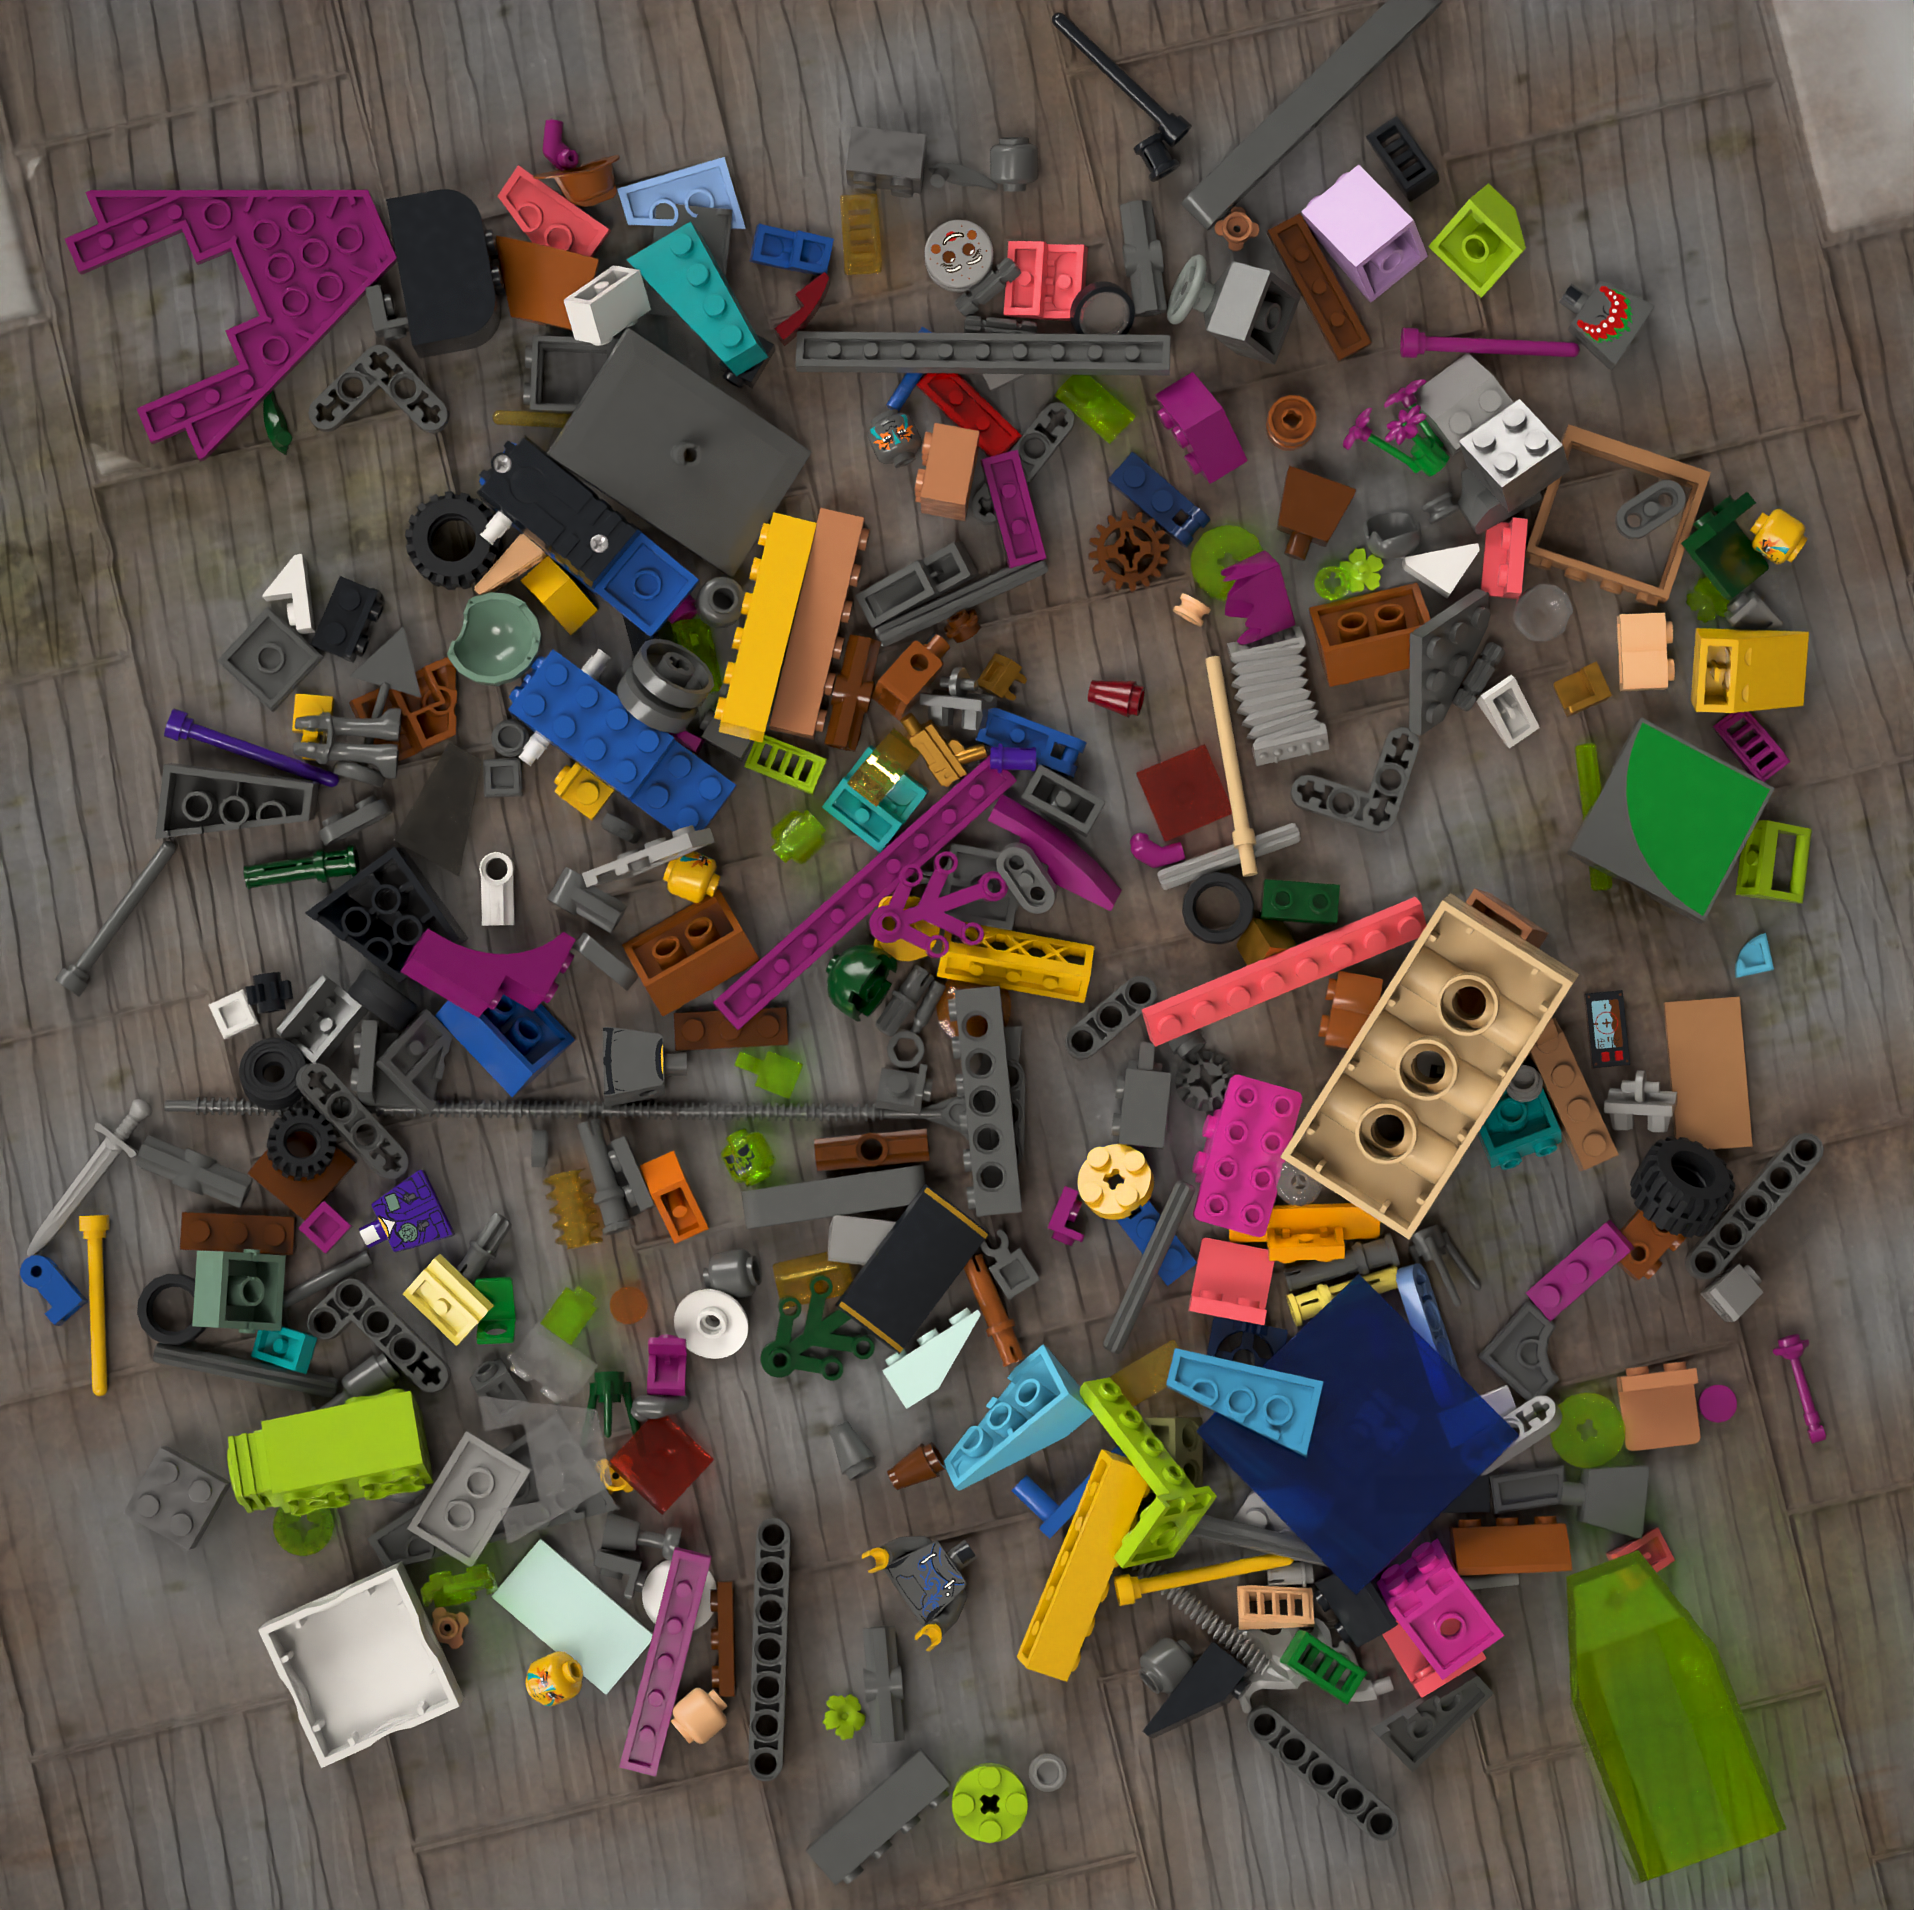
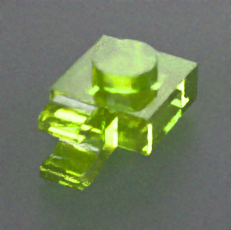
(775, 1073)

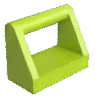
(1758, 862)

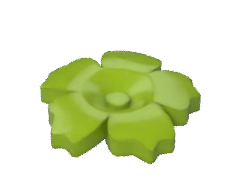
(1362, 571)
(844, 1716)

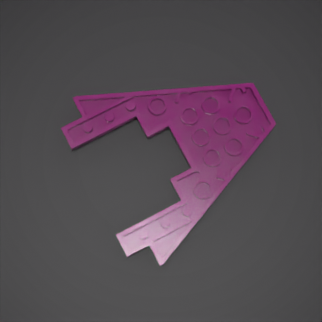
(300, 258)

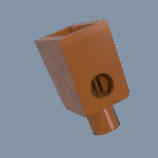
(902, 684)

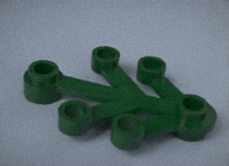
(816, 1333)

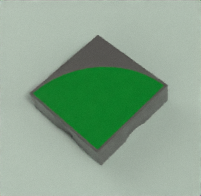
(1671, 820)

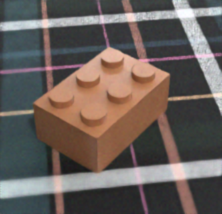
(950, 468)

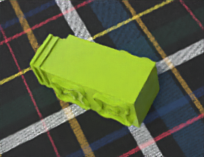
(332, 1455)

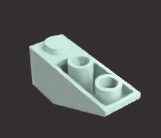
(925, 1368)

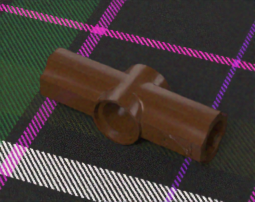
(852, 693)
(846, 1153)

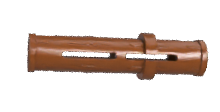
(993, 1311)

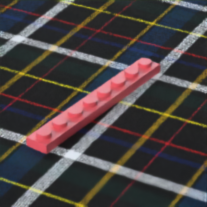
(1284, 971)

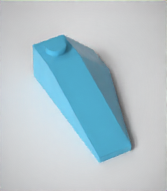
(1029, 1415)

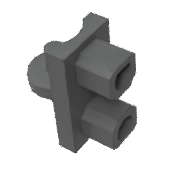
(973, 705)

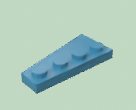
(1253, 1396)

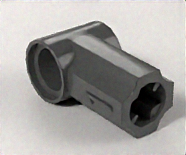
(589, 902)

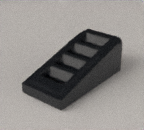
(1420, 183)

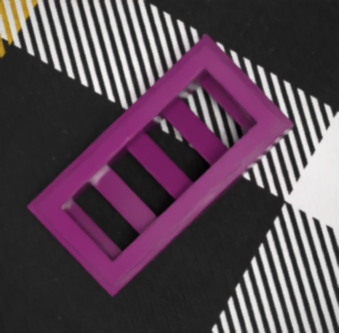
(1780, 759)

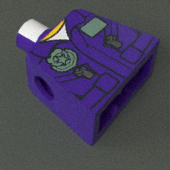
(408, 1216)

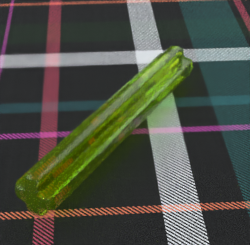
(1589, 791)

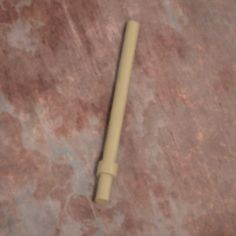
(1243, 836)

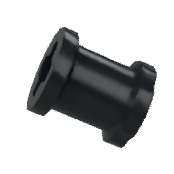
(1156, 157)

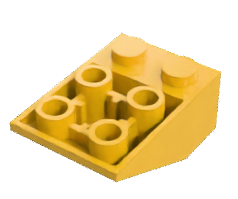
(1748, 670)

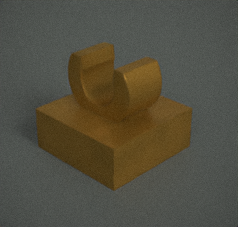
(1000, 675)

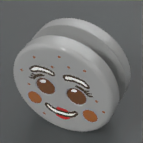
(958, 255)

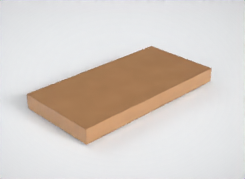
(1708, 1072)

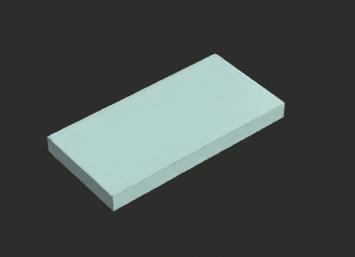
(573, 1615)

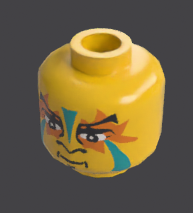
(1778, 536)
(692, 877)
(554, 1679)

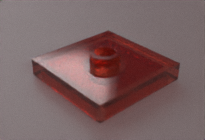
(1184, 793)
(660, 1462)

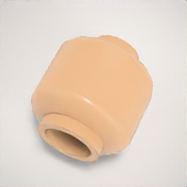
(699, 1715)

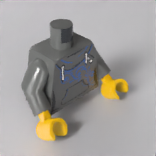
(927, 1580)

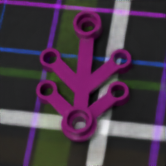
(931, 908)

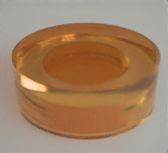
(628, 1305)

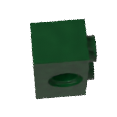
(1300, 902)

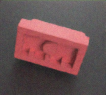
(1231, 1281)
(1416, 1666)

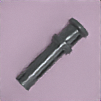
(609, 1195)
(1360, 1258)

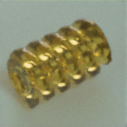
(572, 1209)

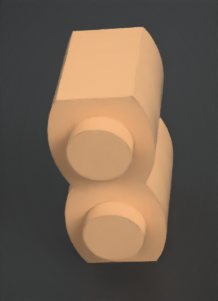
(1643, 651)

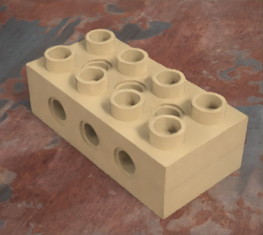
(1381, 1075)

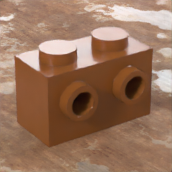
(1649, 1246)

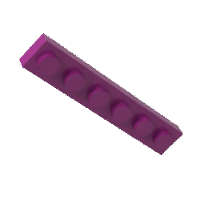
(665, 1661)

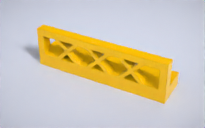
(1015, 967)

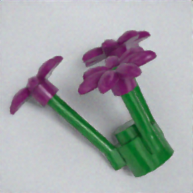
(1426, 452)

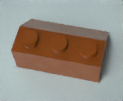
(1367, 633)
(690, 953)
(1510, 1546)

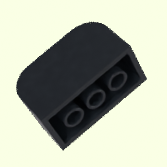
(446, 271)

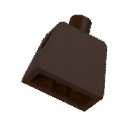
(1310, 510)

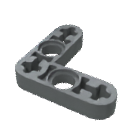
(372, 383)
(1364, 801)

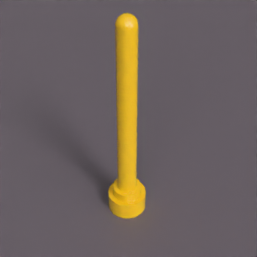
(94, 1229)
(1131, 1588)

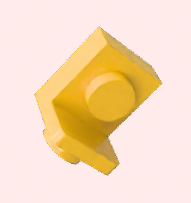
(582, 790)

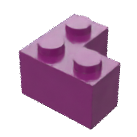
(1200, 427)

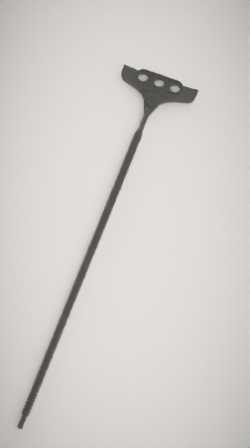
(942, 1113)

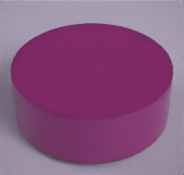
(1717, 1403)

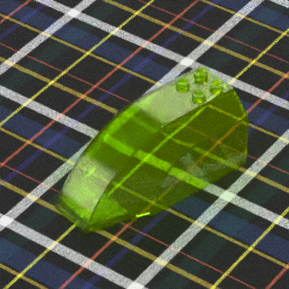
(1660, 1723)

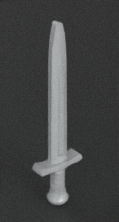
(92, 1172)

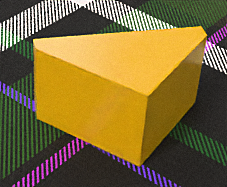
(559, 595)

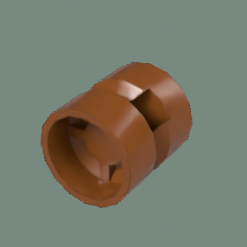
(1290, 422)

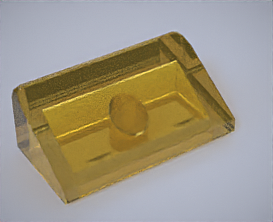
(794, 1275)

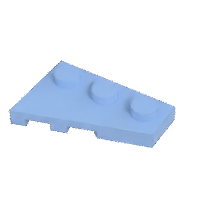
(697, 185)

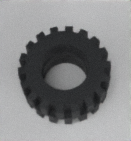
(425, 524)
(1682, 1187)

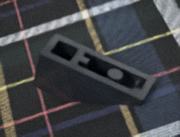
(1207, 1686)

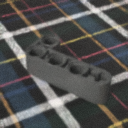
(386, 1341)

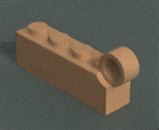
(1571, 1099)

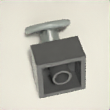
(1244, 309)

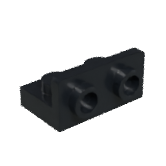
(348, 620)

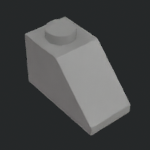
(1733, 1292)

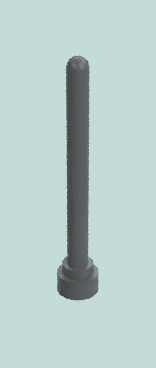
(76, 975)

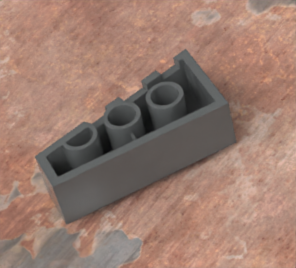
(223, 800)

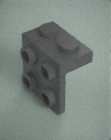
(369, 1081)

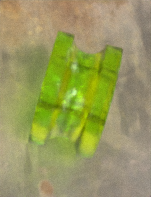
(1325, 574)

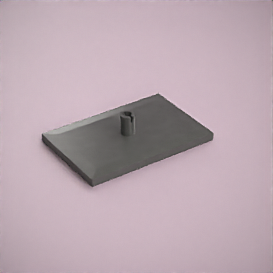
(632, 442)

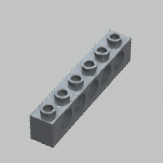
(988, 1004)

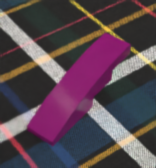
(1067, 862)

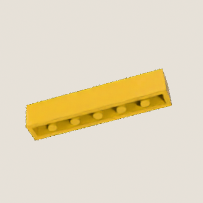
(767, 627)
(1083, 1567)

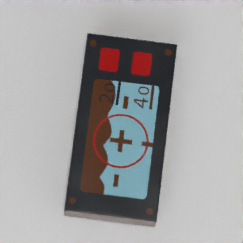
(1607, 1029)

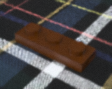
(713, 1031)
(237, 1233)
(724, 1638)

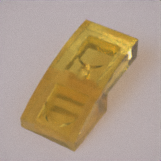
(884, 767)
(1146, 1374)

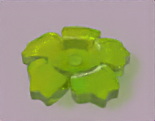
(1707, 600)

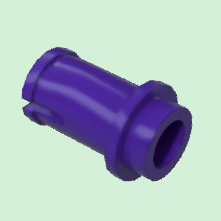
(1012, 758)

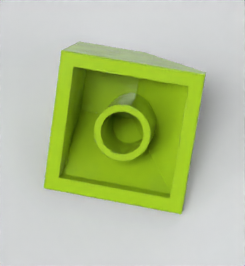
(1481, 240)

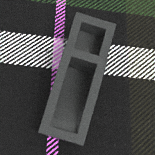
(917, 584)

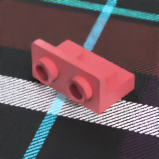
(1504, 559)

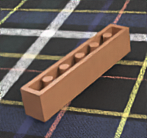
(817, 624)

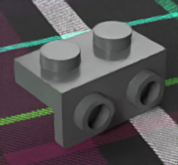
(321, 1020)

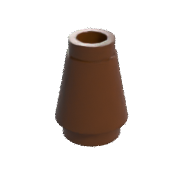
(918, 1466)

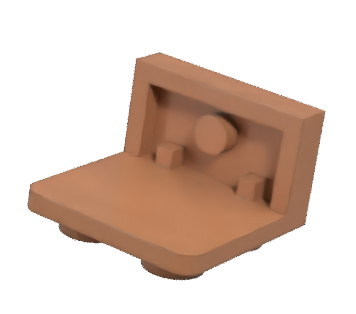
(1659, 1407)

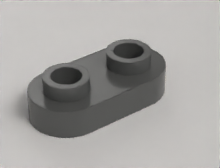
(1649, 510)
(368, 813)
(1024, 877)

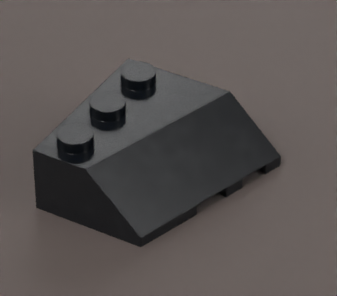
(387, 912)

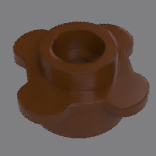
(962, 625)

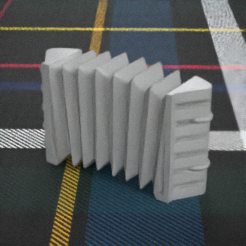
(1275, 697)

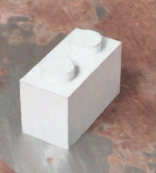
(607, 305)

